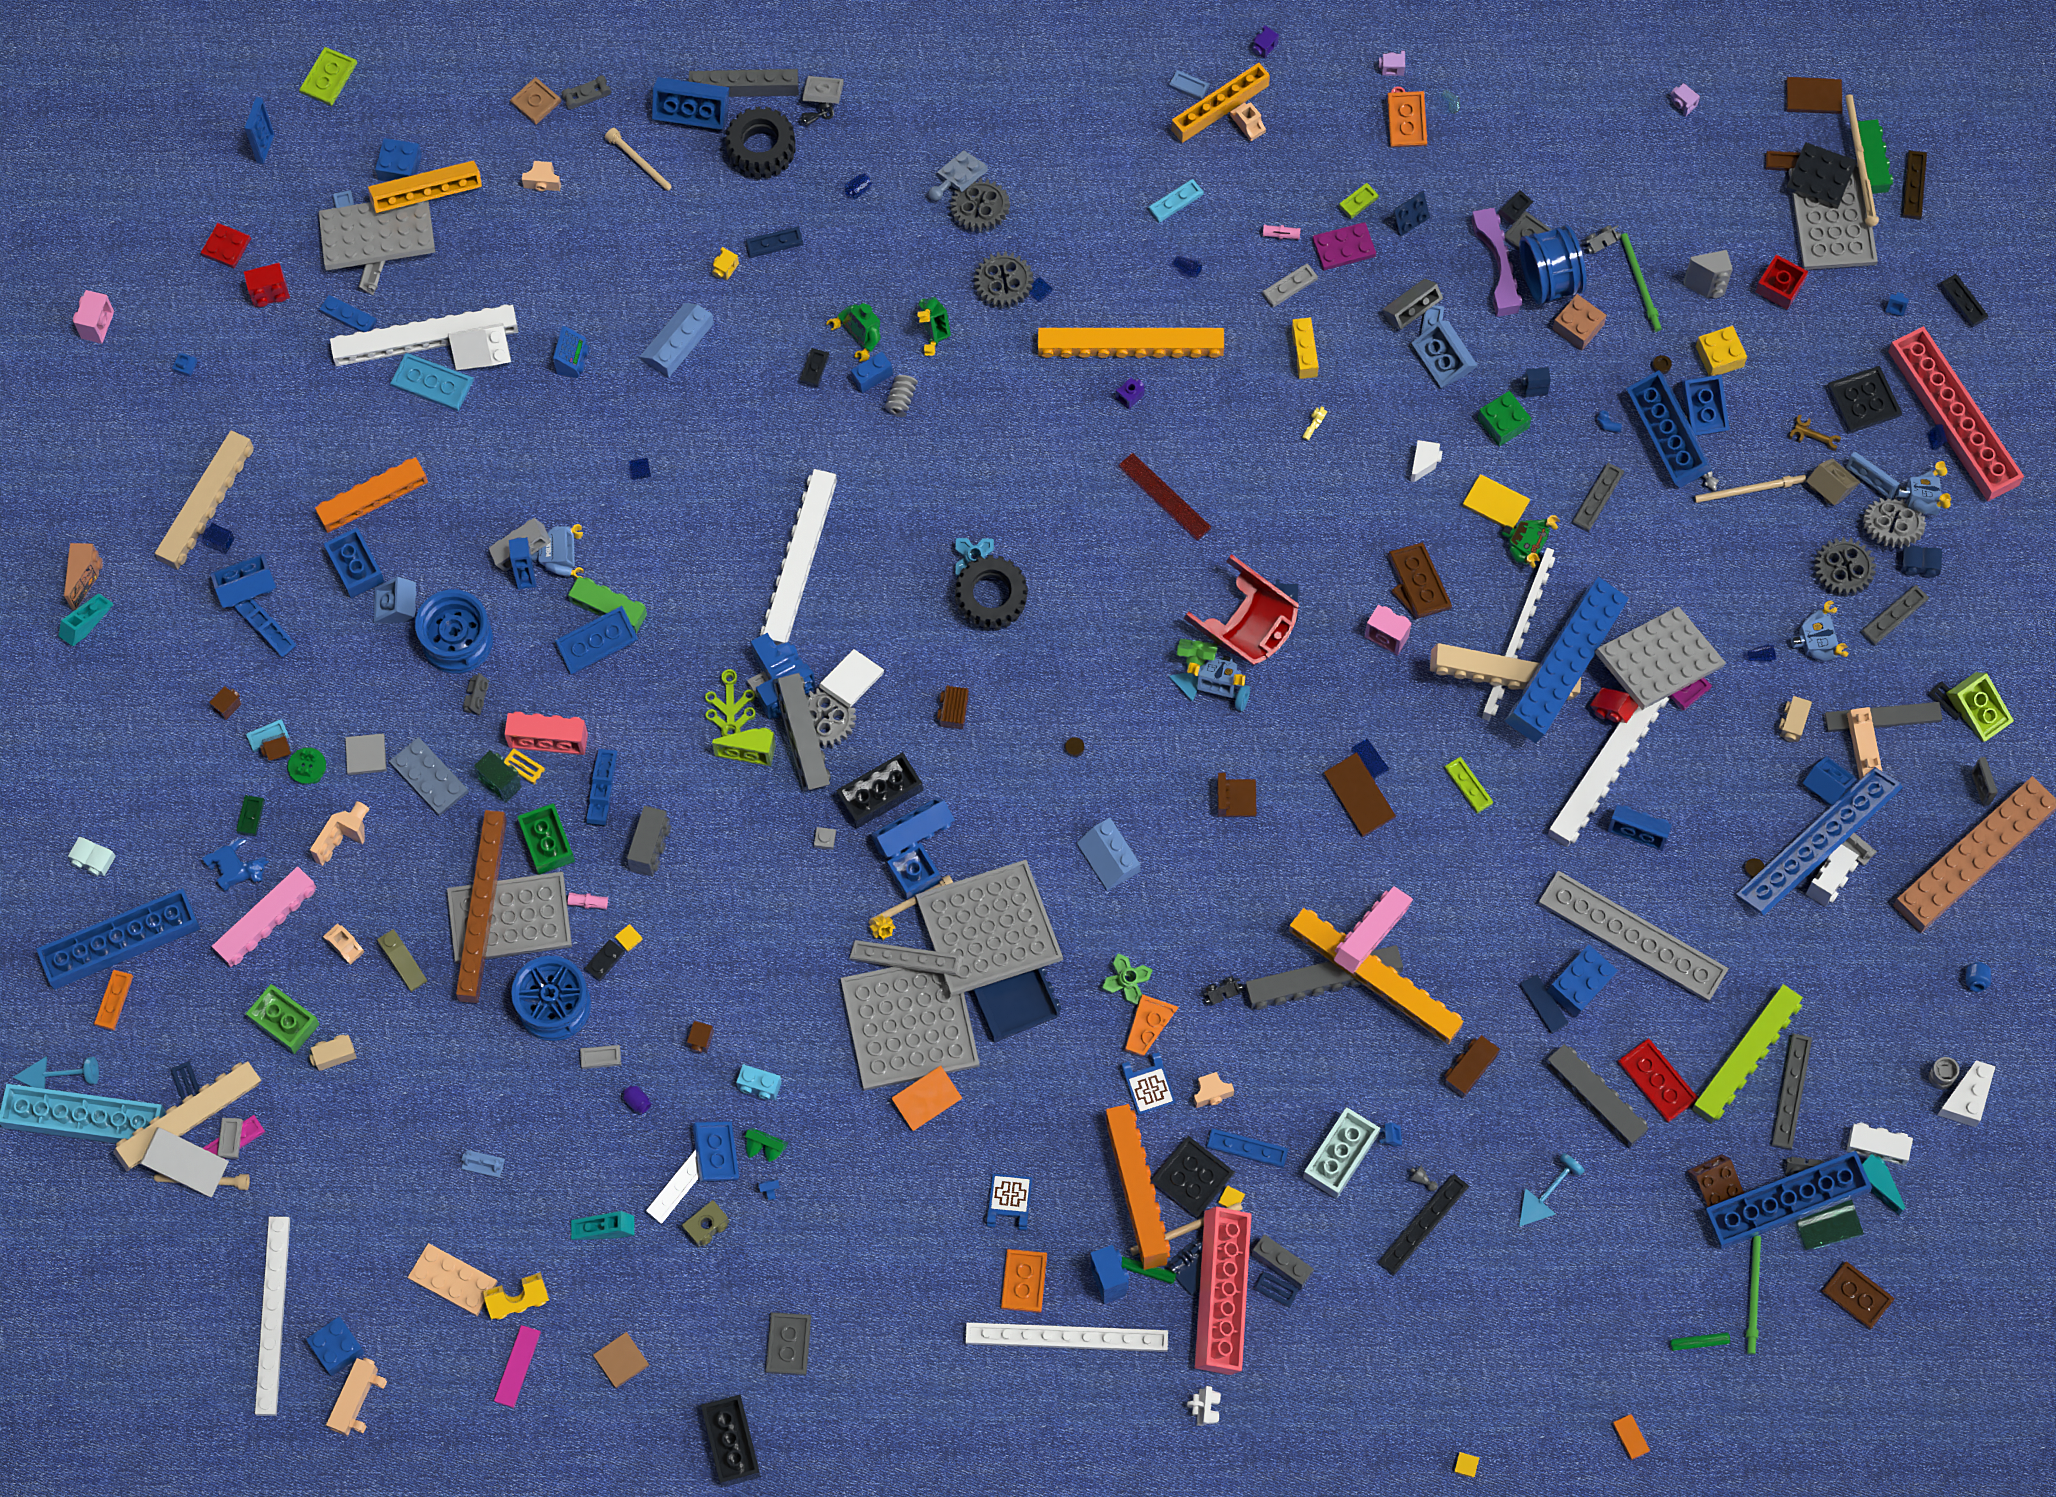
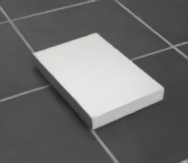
(851, 678)

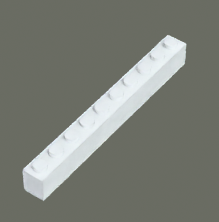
(416, 335)
(800, 556)
(1601, 773)

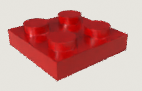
(225, 245)

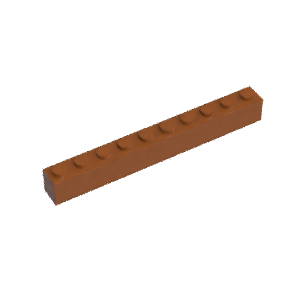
(481, 906)

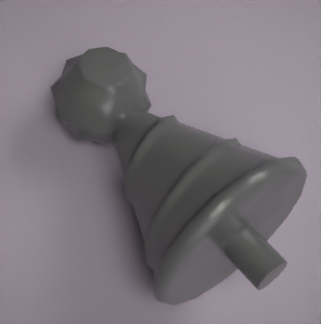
(1420, 1176)

